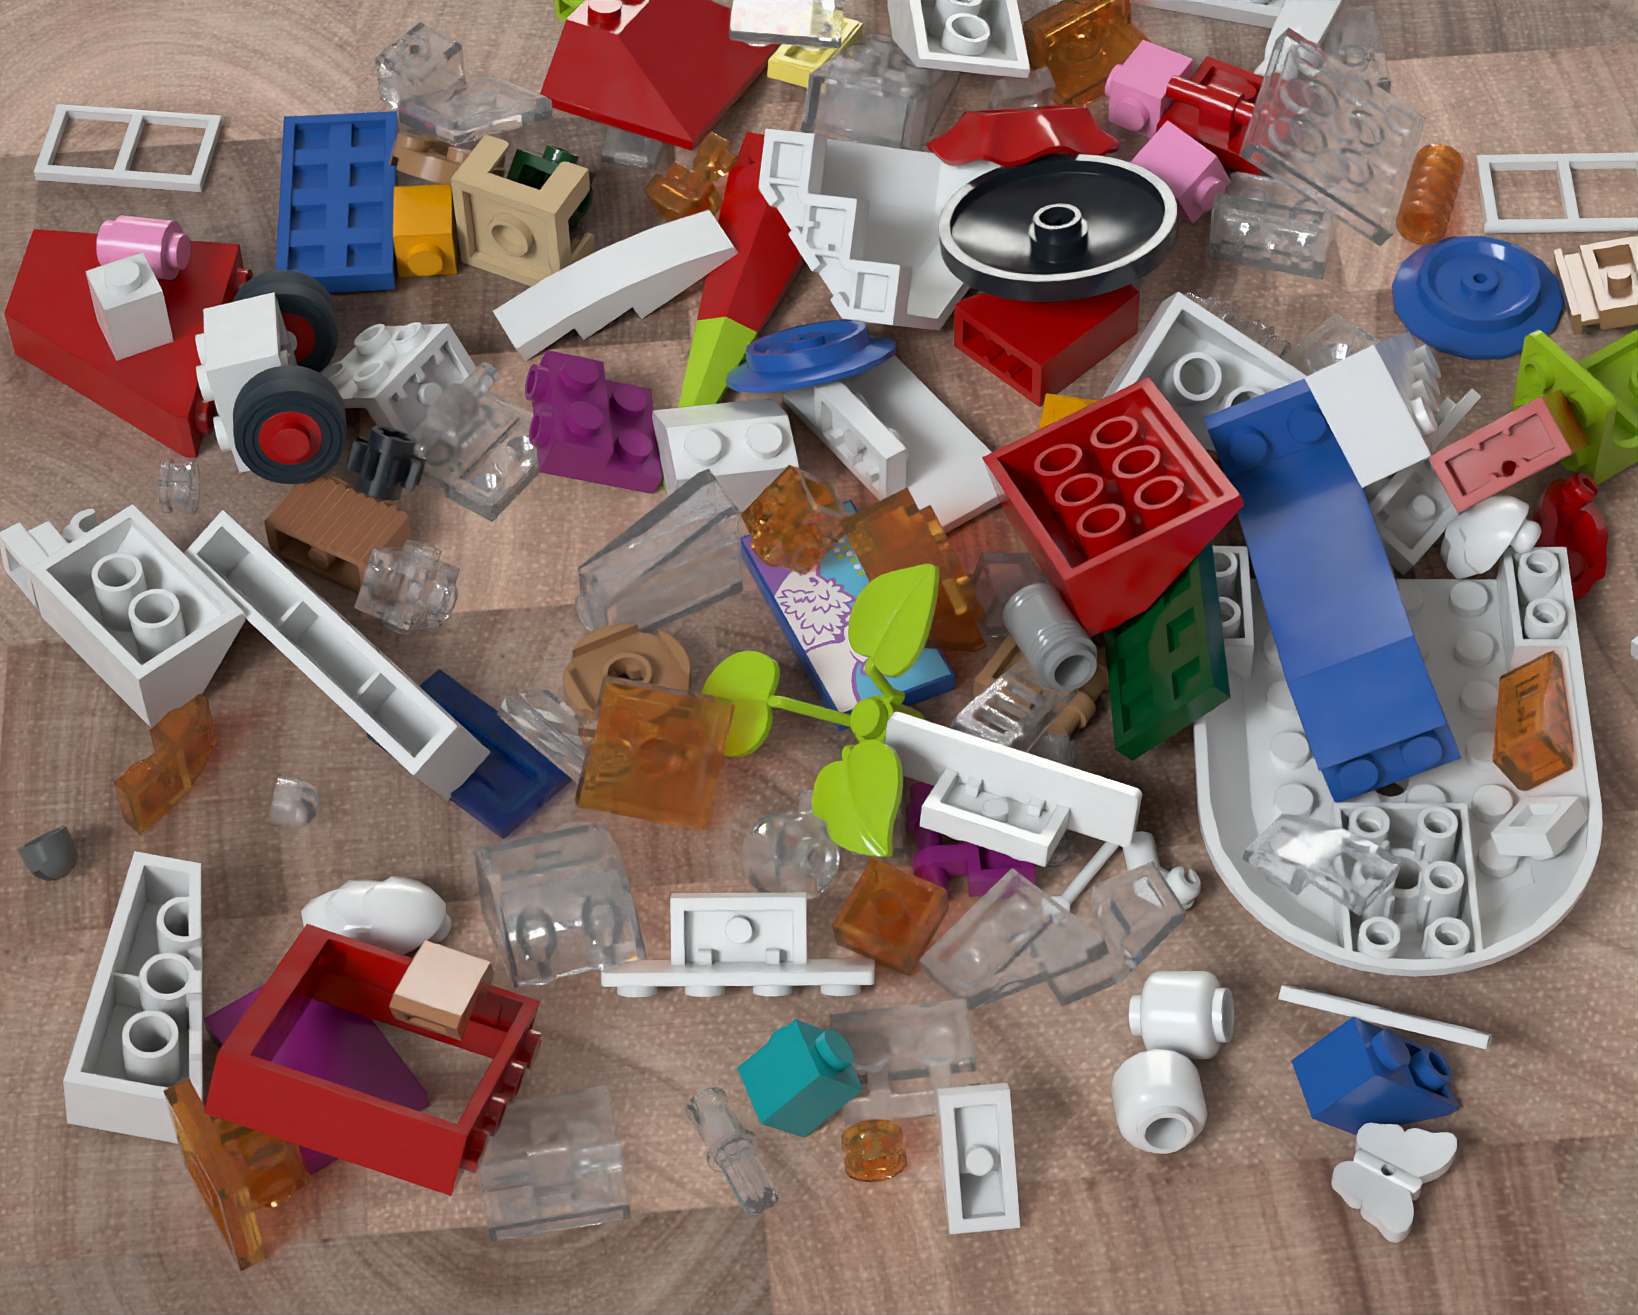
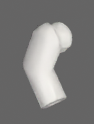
(1143, 850)

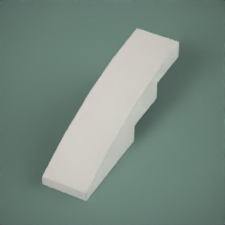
(607, 283)

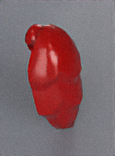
(1574, 522)

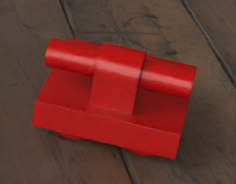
(1215, 109)

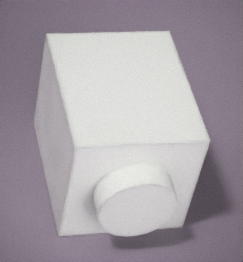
(129, 306)

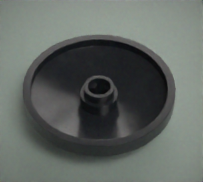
(1058, 228)

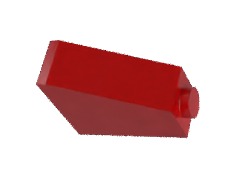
(1044, 343)

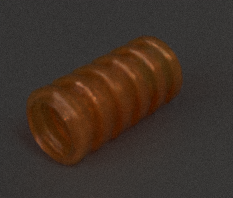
(1430, 194)

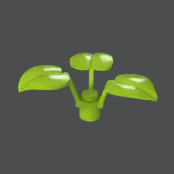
(864, 789)

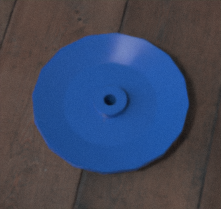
(1476, 296)
(809, 356)

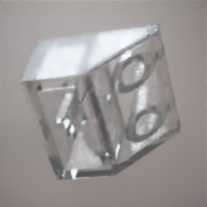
(558, 904)

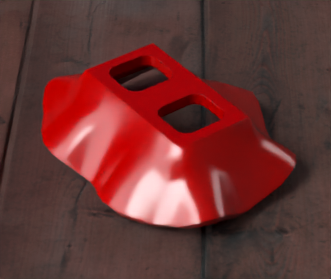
(1021, 135)

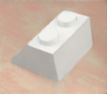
(738, 441)

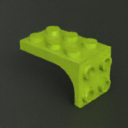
(1600, 392)

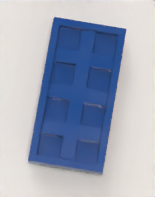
(339, 200)

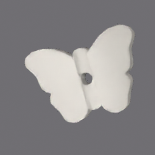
(1410, 1161)

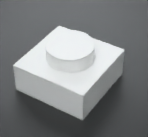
(1539, 826)

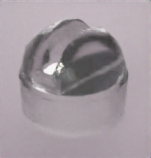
(293, 803)

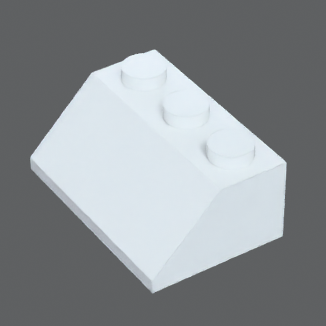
(137, 612)

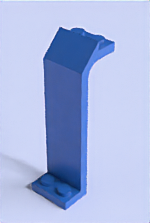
(1330, 596)

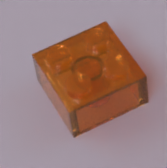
(890, 916)

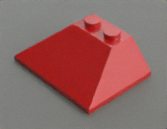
(652, 67)

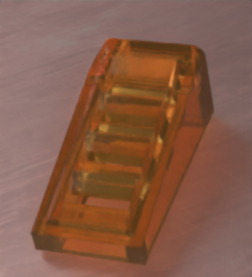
(1534, 731)

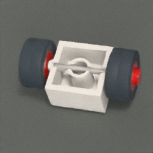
(266, 381)

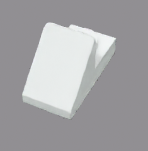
(978, 1158)

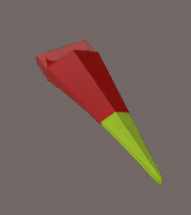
(743, 289)

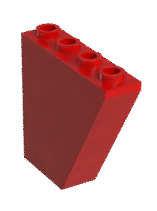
(59, 333)

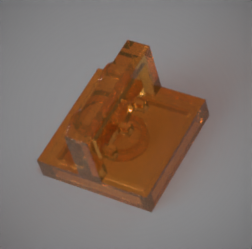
(1081, 45)
(653, 752)
(233, 1170)

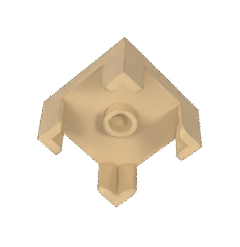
(515, 226)

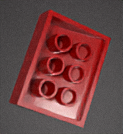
(1113, 502)

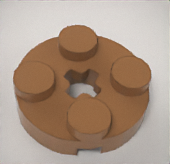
(431, 158)
(621, 651)

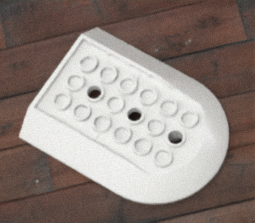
(1458, 895)

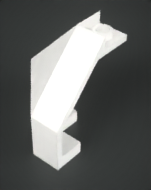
(868, 223)

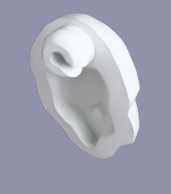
(1484, 532)
(384, 913)

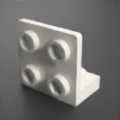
(400, 372)

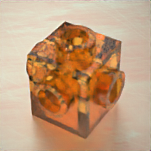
(795, 520)

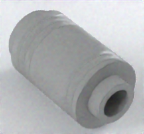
(1050, 637)

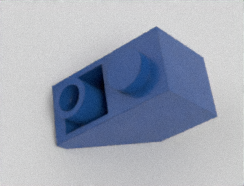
(1373, 1077)

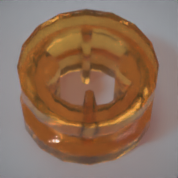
(873, 1150)

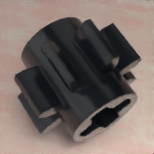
(385, 463)

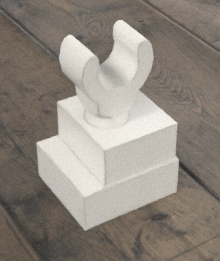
(26, 548)

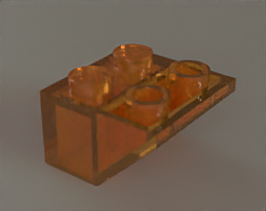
(901, 536)

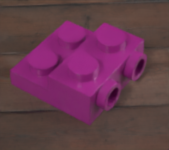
(591, 424)

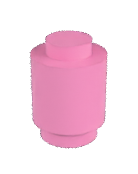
(158, 239)

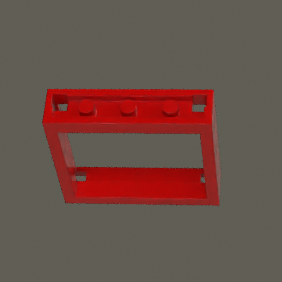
(348, 1122)

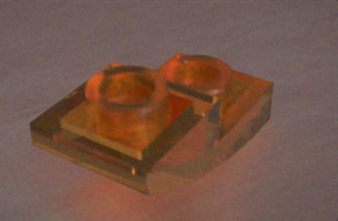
(181, 748)

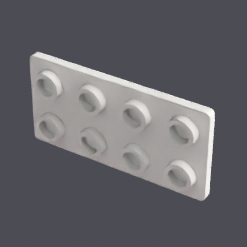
(900, 438)

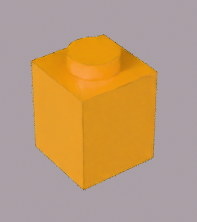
(425, 230)

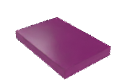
(336, 1049)

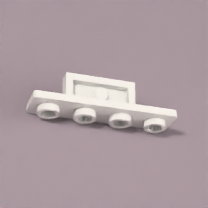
(1412, 503)
(1007, 795)
(739, 943)

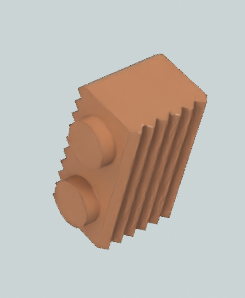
(334, 529)

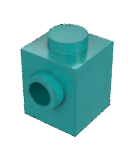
(800, 1078)

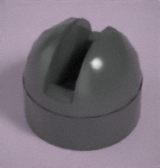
(50, 854)

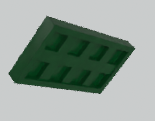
(1168, 661)

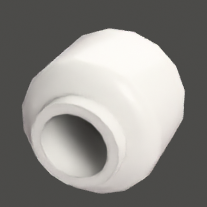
(1183, 1013)
(1159, 1101)

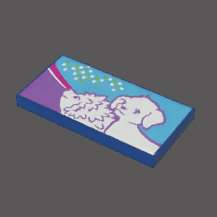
(815, 620)

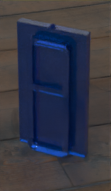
(512, 778)

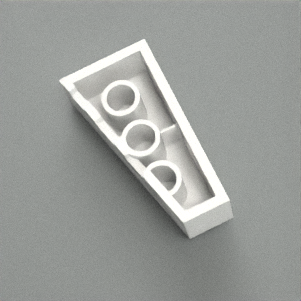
(1381, 406)
(144, 1005)

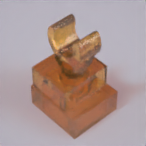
(691, 191)

